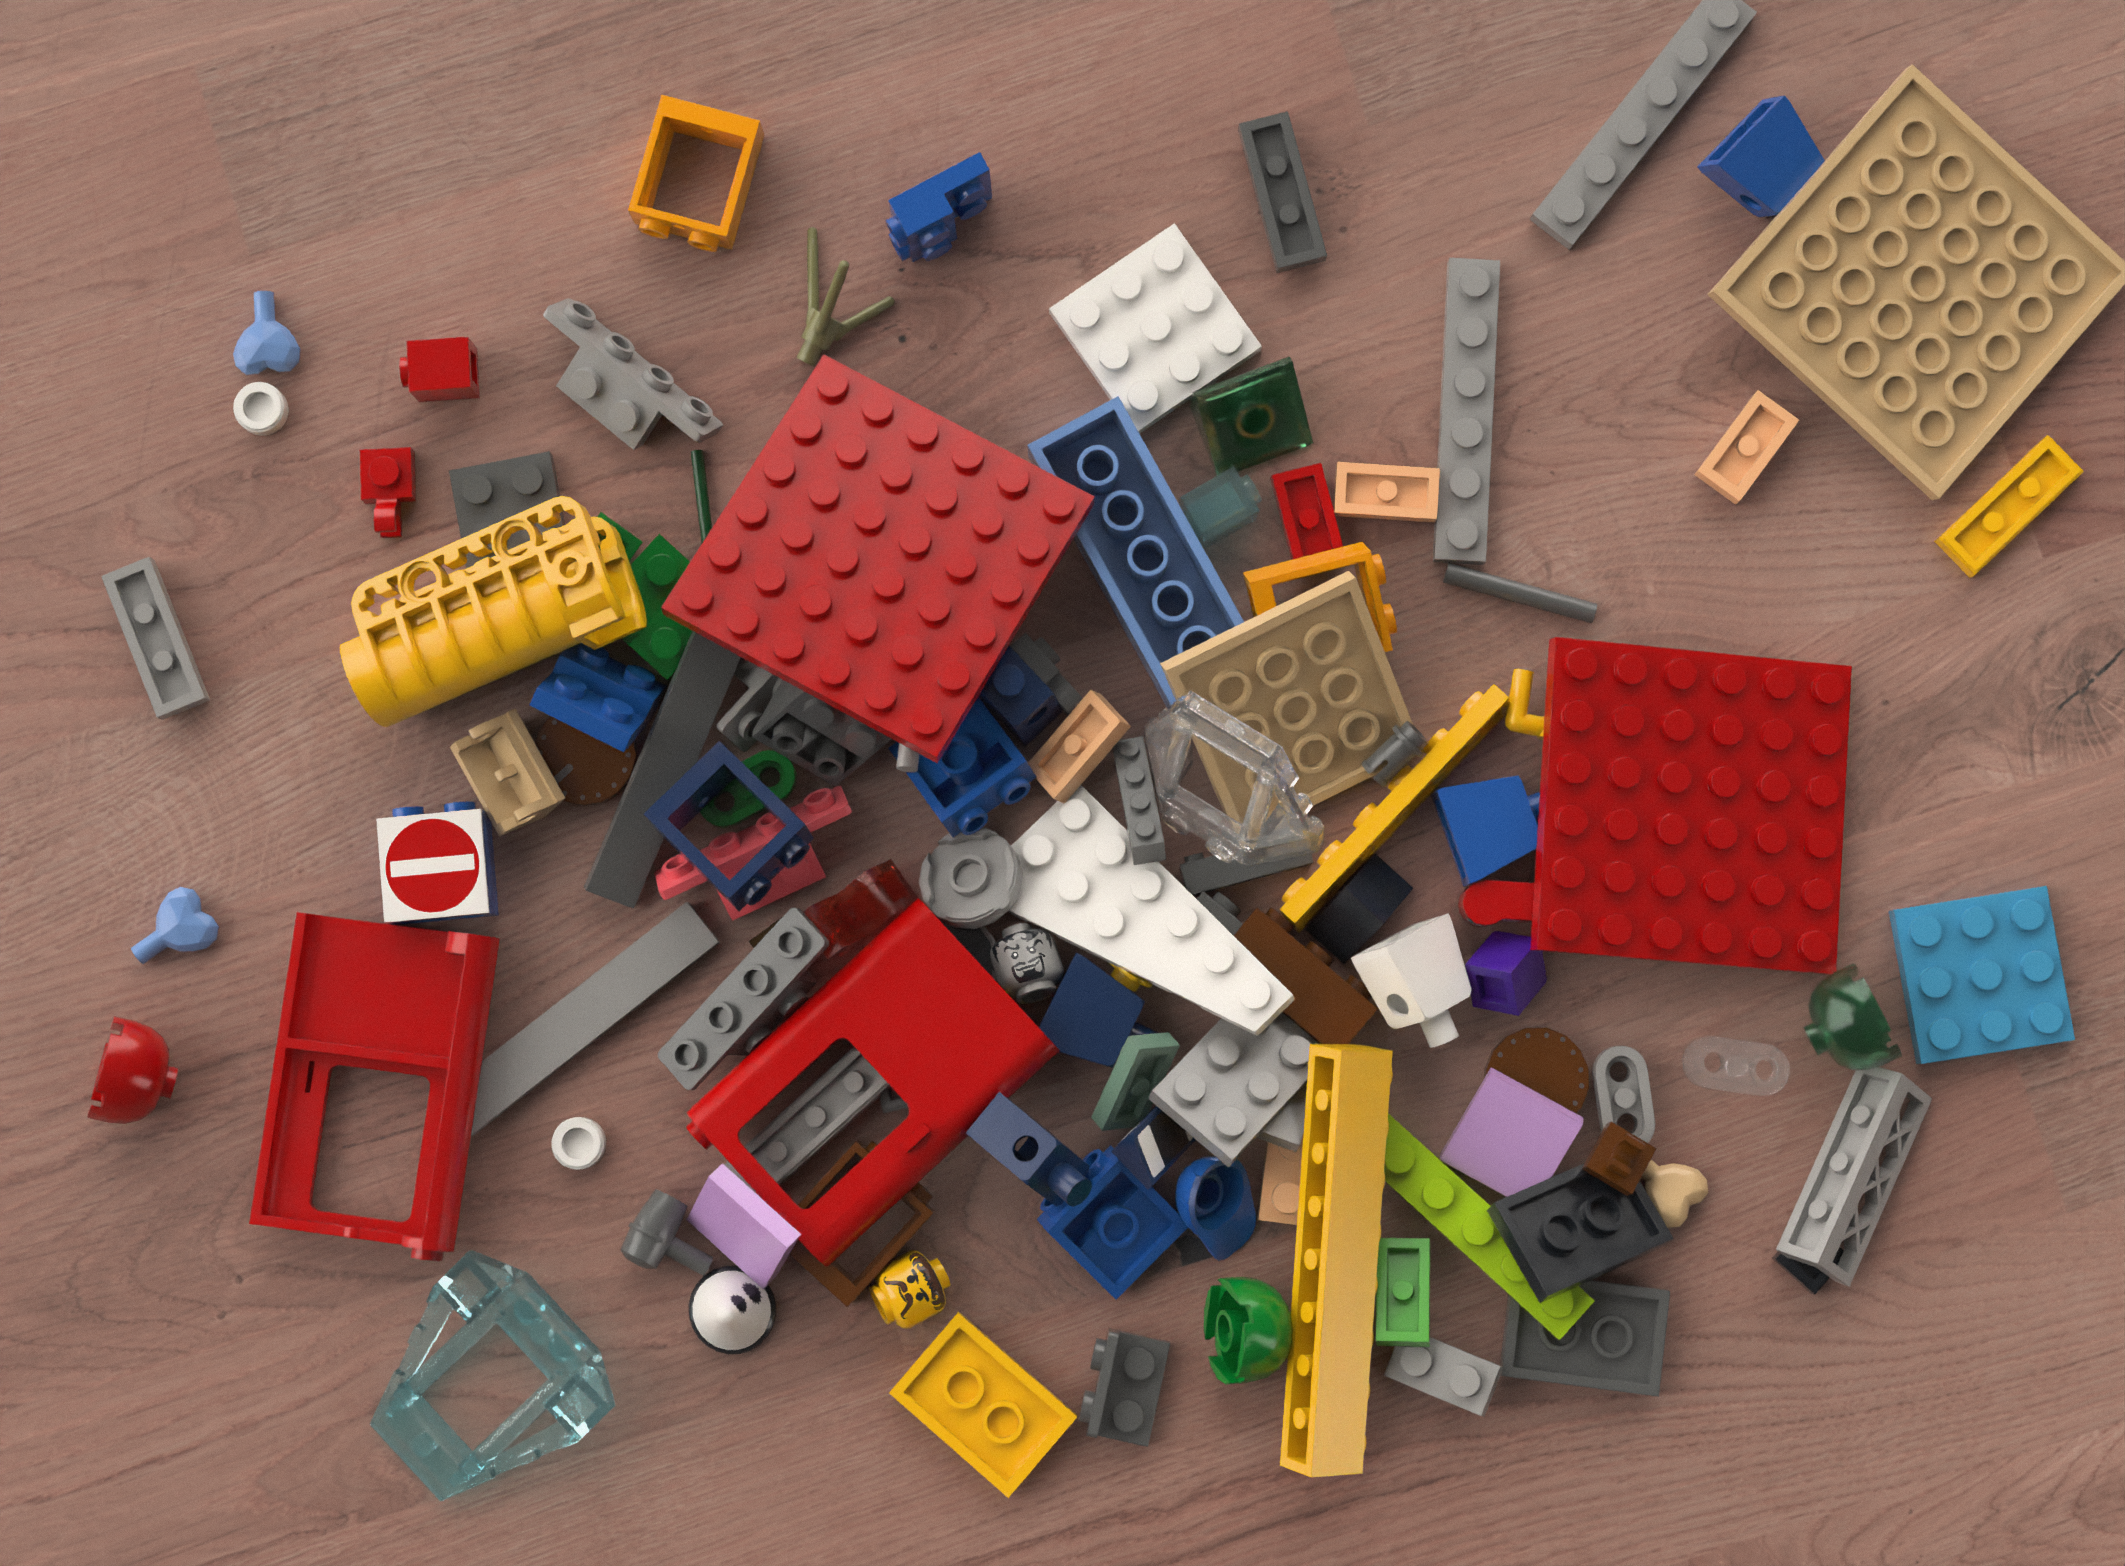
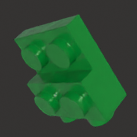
(656, 575)

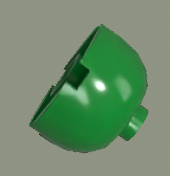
(1249, 1329)

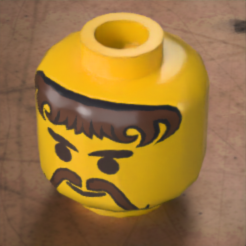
(910, 1289)

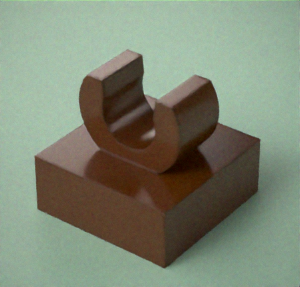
(1619, 1158)

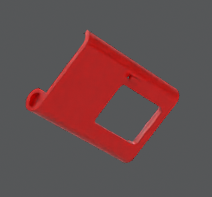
(383, 1004)
(927, 1027)

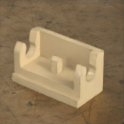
(507, 772)

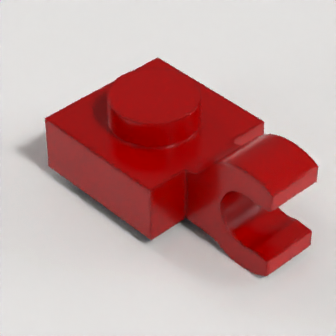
(388, 480)

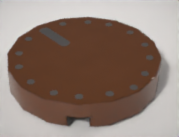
(582, 765)
(1543, 1063)

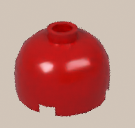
(132, 1074)

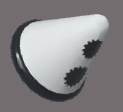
(731, 1311)

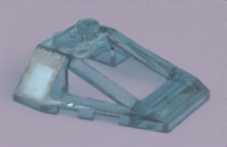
(487, 1295)

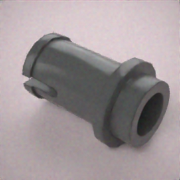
(1397, 750)

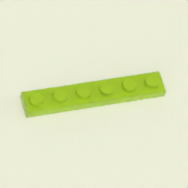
(1466, 1223)

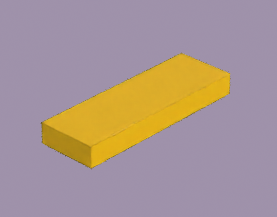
(2009, 506)

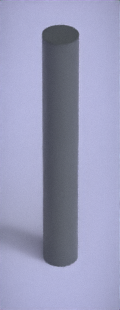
(1520, 593)

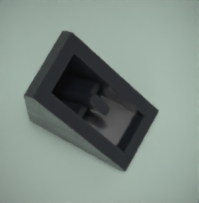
(1359, 909)

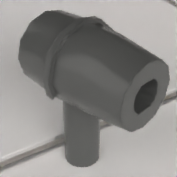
(654, 1234)

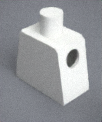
(1417, 977)

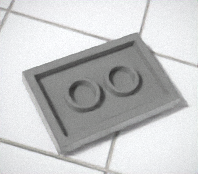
(1235, 1084)

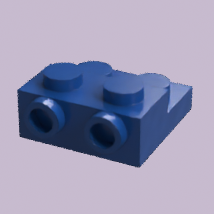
(926, 214)
(599, 695)
(972, 774)
(1116, 1227)

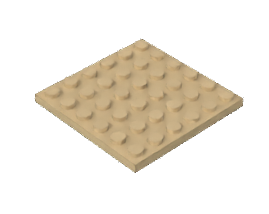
(1921, 283)

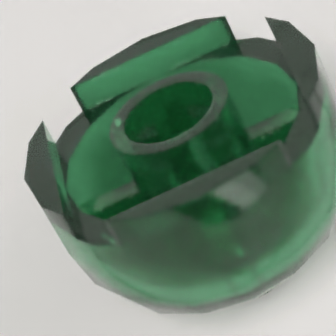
(1849, 1022)

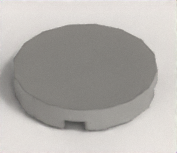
(971, 879)

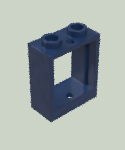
(695, 791)

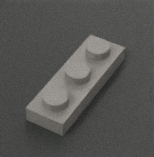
(155, 638)

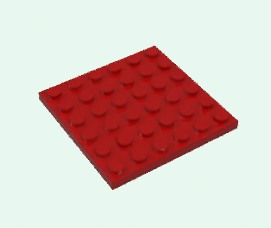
(879, 557)
(1691, 807)

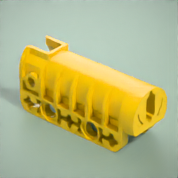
(491, 615)

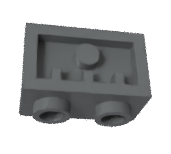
(1126, 1386)

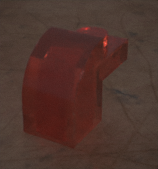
(862, 908)

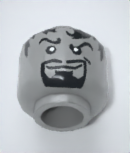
(1027, 963)

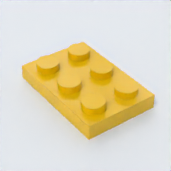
(983, 1404)

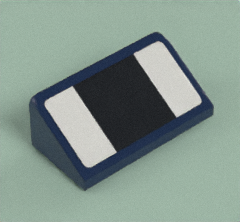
(1153, 1146)

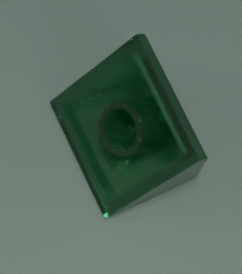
(1252, 417)

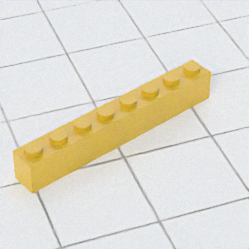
(1336, 1259)

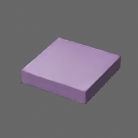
(1510, 1136)
(743, 1226)

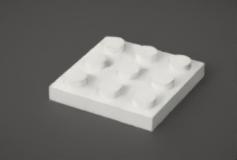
(1155, 328)

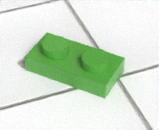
(1403, 1292)

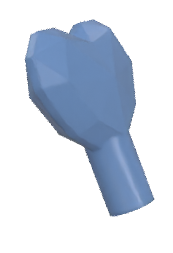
(266, 341)
(178, 926)

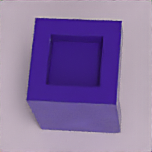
(1505, 973)

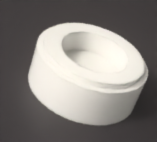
(261, 408)
(578, 1143)

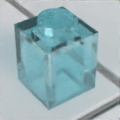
(1221, 506)

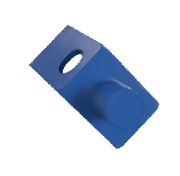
(1764, 158)
(1487, 824)

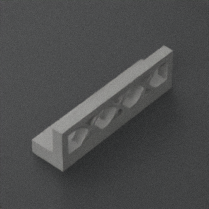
(1849, 1168)

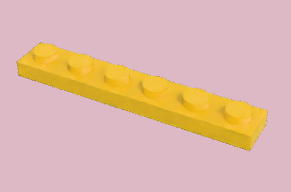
(1409, 790)

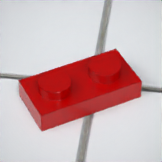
(1306, 511)

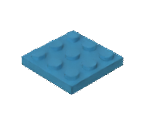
(1981, 975)

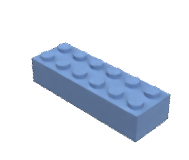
(1138, 539)

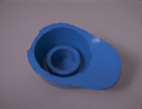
(1216, 1204)

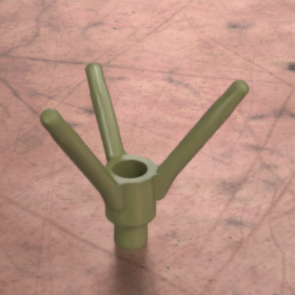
(821, 327)

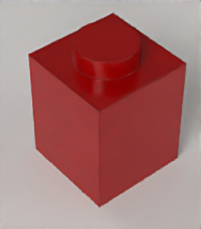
(441, 369)

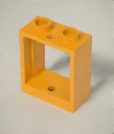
(706, 124)
(1369, 574)

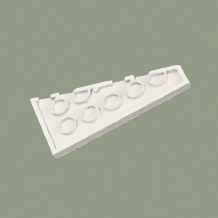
(1137, 916)

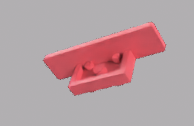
(734, 850)

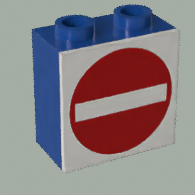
(437, 864)

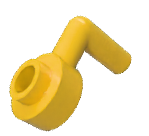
(1516, 715)

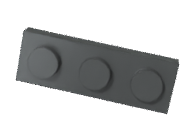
(1282, 192)

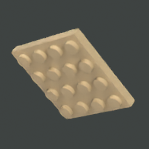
(1303, 678)

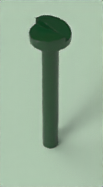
(701, 492)

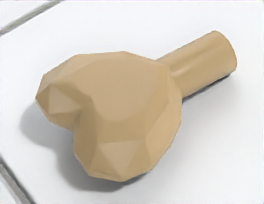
(1673, 1190)

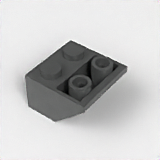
(816, 734)

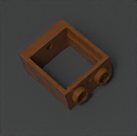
(836, 1278)

